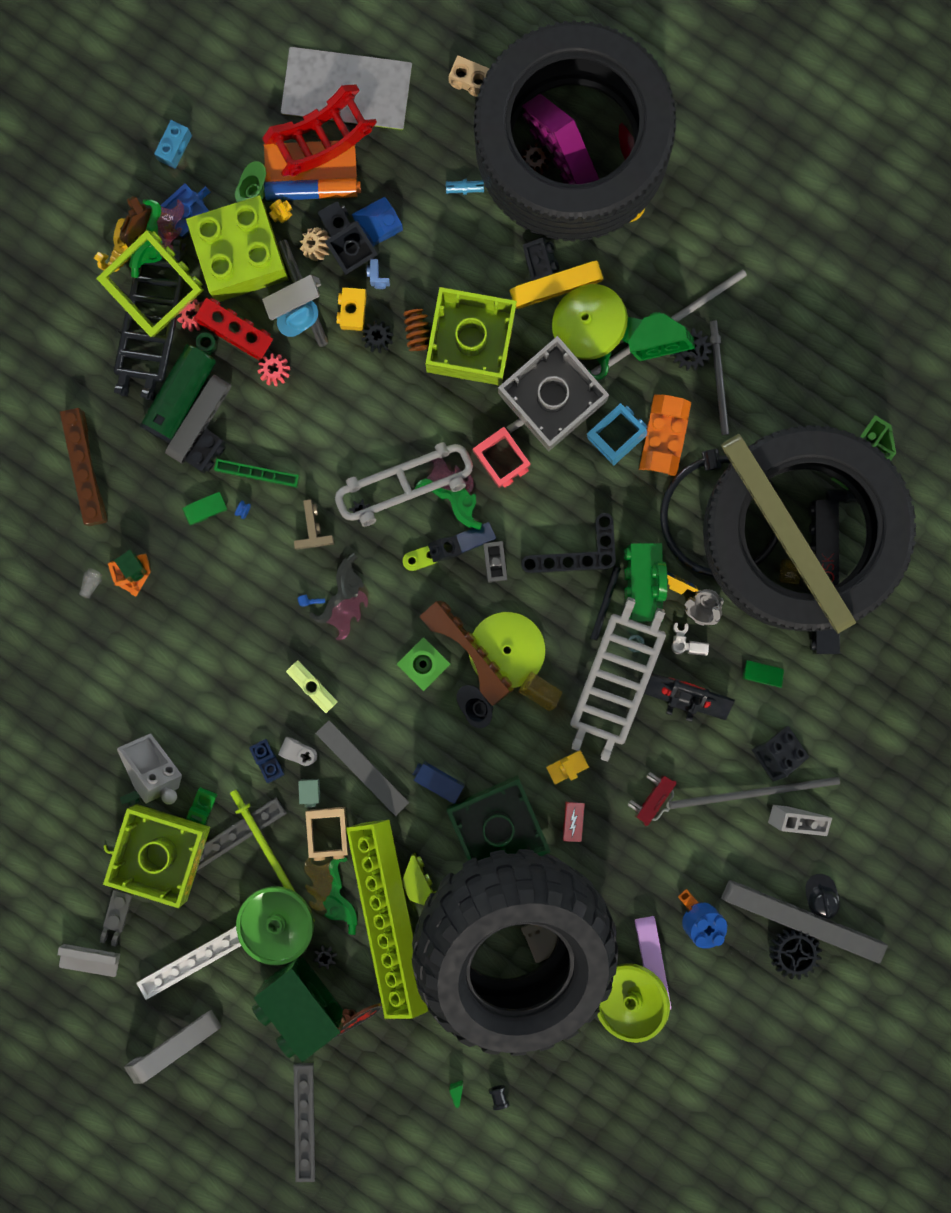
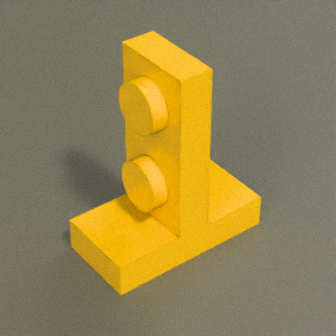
(567, 767)

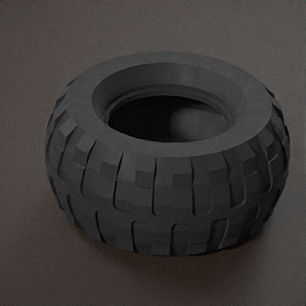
(528, 1009)

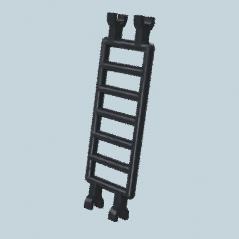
(151, 378)

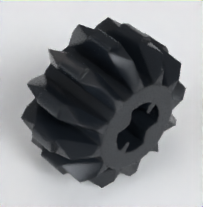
(370, 340)

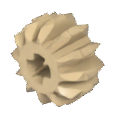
(314, 244)

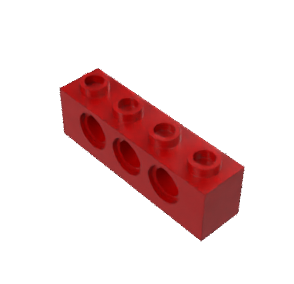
(238, 339)

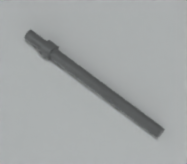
(715, 341)

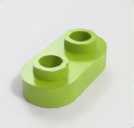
(421, 559)

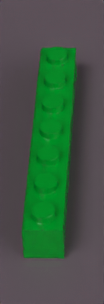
(257, 473)

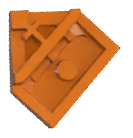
(120, 580)

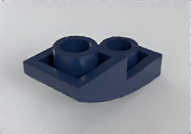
(267, 761)

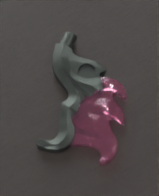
(346, 602)

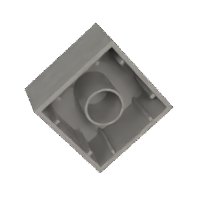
(553, 393)

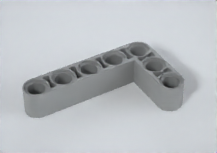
(147, 1066)

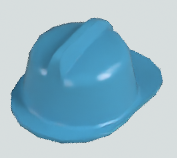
(298, 319)

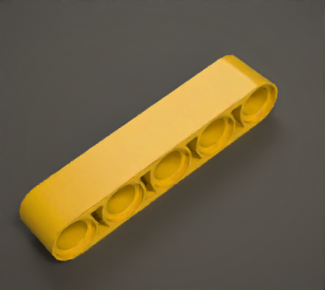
(556, 284)

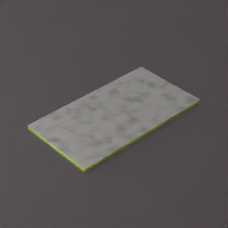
(317, 75)

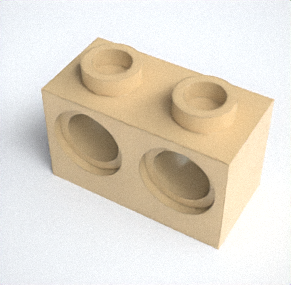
(472, 70)

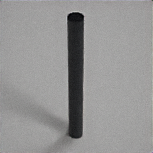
(605, 603)

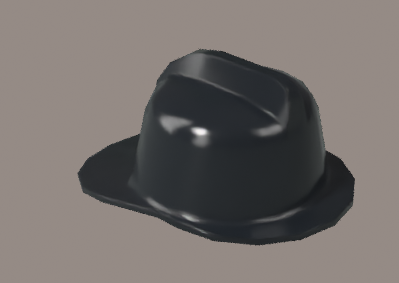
(474, 706)
(822, 896)

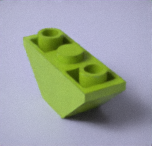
(416, 882)

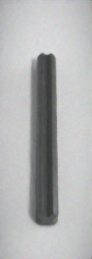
(296, 276)

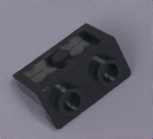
(540, 258)
(206, 451)

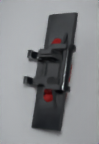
(688, 697)

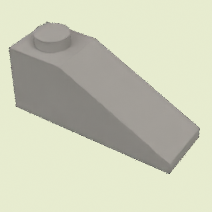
(799, 821)

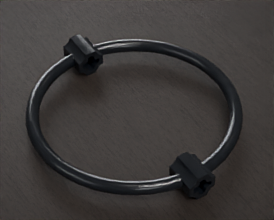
(711, 461)

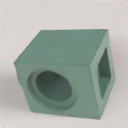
(309, 792)

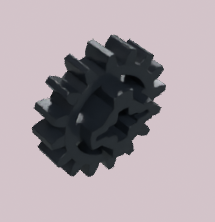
(695, 355)

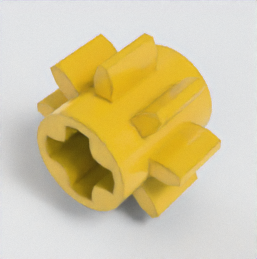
(280, 211)

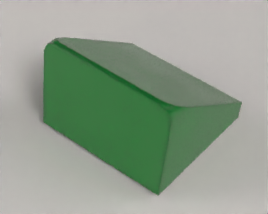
(456, 1091)

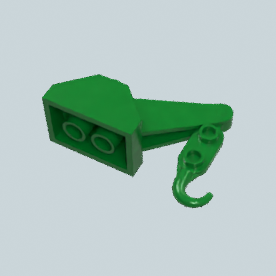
(651, 339)

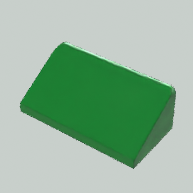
(763, 674)

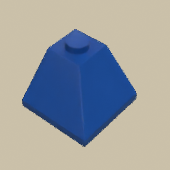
(379, 220)

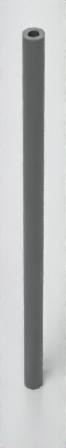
(754, 792)

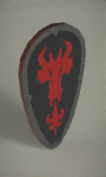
(354, 1020)

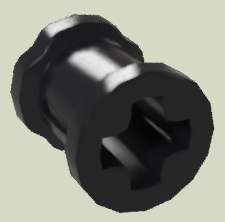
(499, 1097)

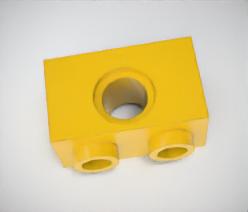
(354, 320)

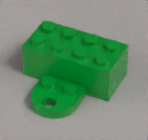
(645, 579)

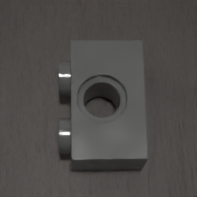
(495, 561)

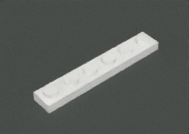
(189, 963)

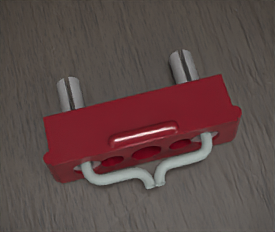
(655, 799)

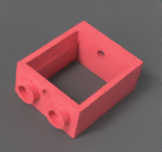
(491, 441)

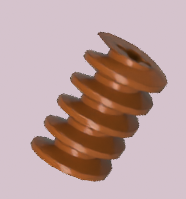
(416, 329)

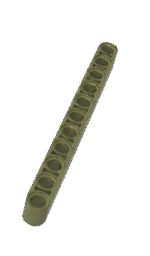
(788, 533)

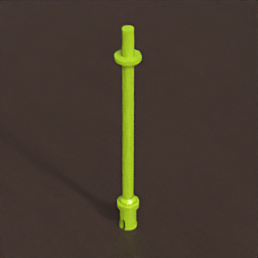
(260, 839)

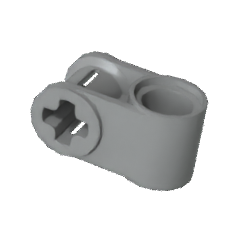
(294, 751)

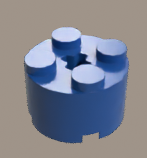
(705, 925)

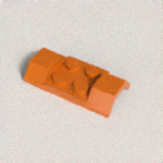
(665, 434)

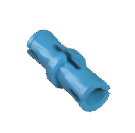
(464, 186)

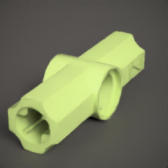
(303, 677)

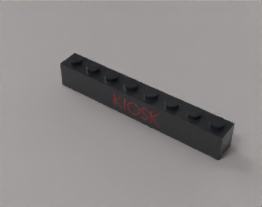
(826, 549)

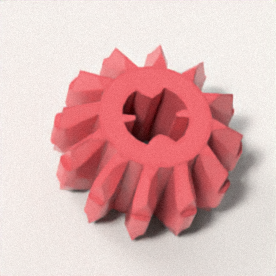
(185, 317)
(271, 363)

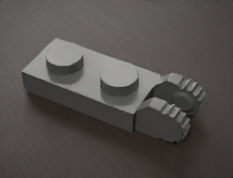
(116, 915)

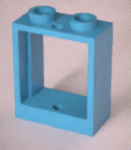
(604, 448)

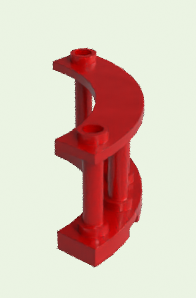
(313, 121)

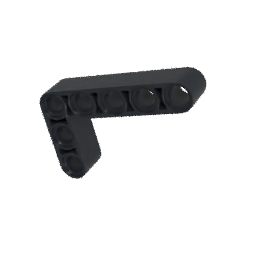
(577, 557)

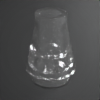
(90, 582)

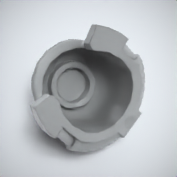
(705, 607)

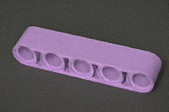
(650, 948)

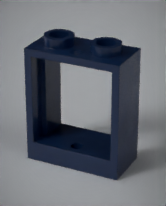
(438, 781)

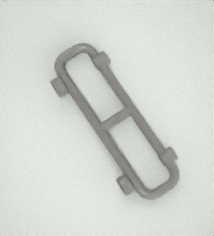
(367, 516)

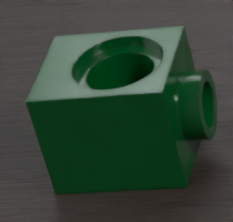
(130, 566)

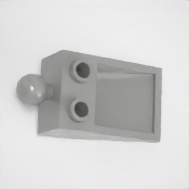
(150, 769)

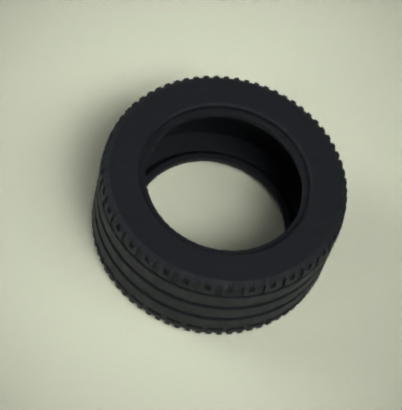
(574, 56)
(875, 486)

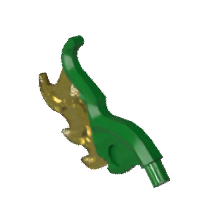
(327, 892)

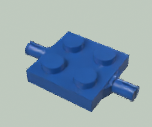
(192, 203)

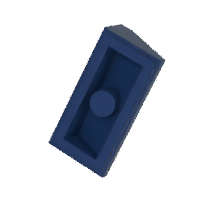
(474, 538)

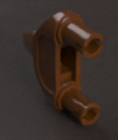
(135, 221)

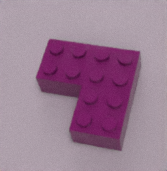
(562, 138)

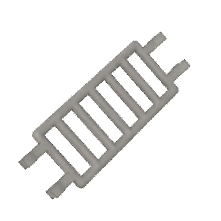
(639, 687)

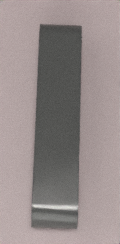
(198, 418)

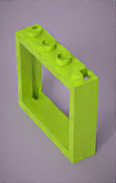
(128, 305)

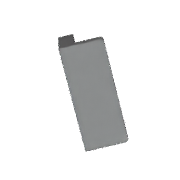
(292, 297)
(88, 960)

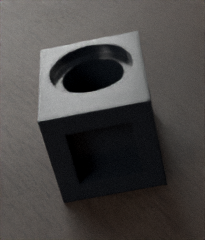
(444, 549)

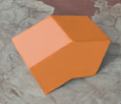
(687, 899)

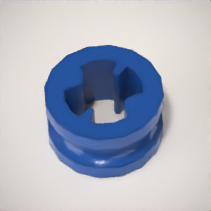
(242, 509)

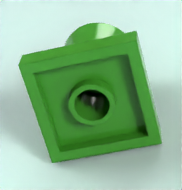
(435, 663)

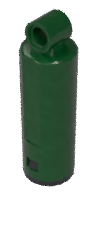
(180, 389)

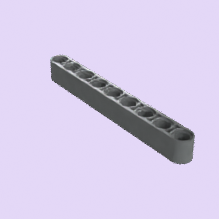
(804, 920)

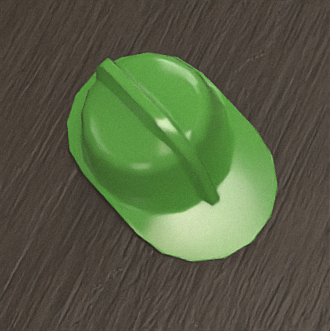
(251, 182)

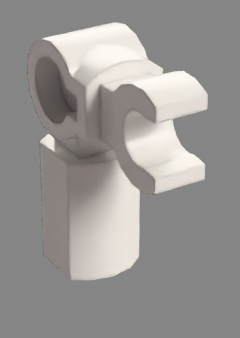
(679, 643)

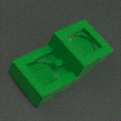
(204, 508)
(202, 806)

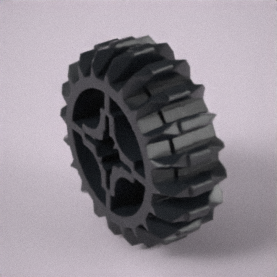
(794, 961)

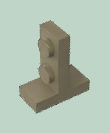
(313, 529)

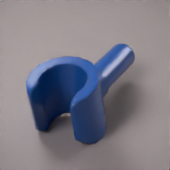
(304, 601)

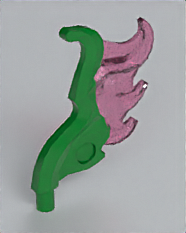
(163, 223)
(461, 501)

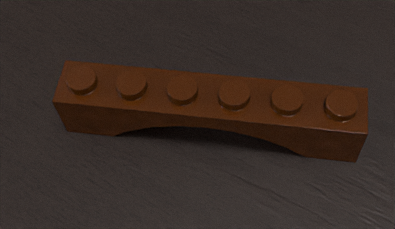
(77, 443)
(492, 683)

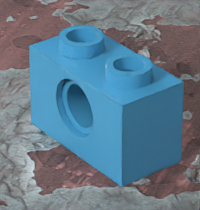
(173, 144)

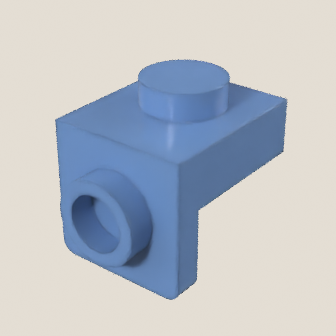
(373, 273)

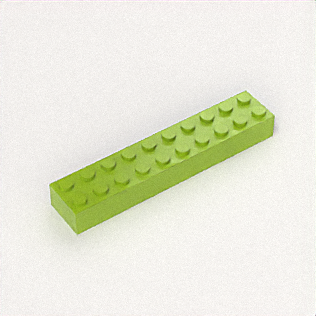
(386, 918)

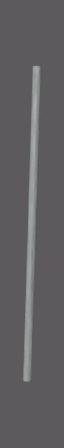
(677, 317)

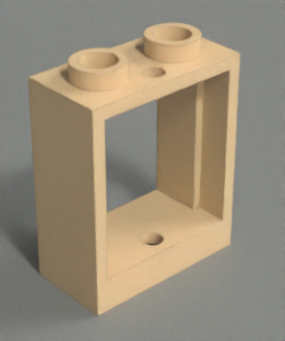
(326, 813)

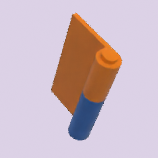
(329, 180)

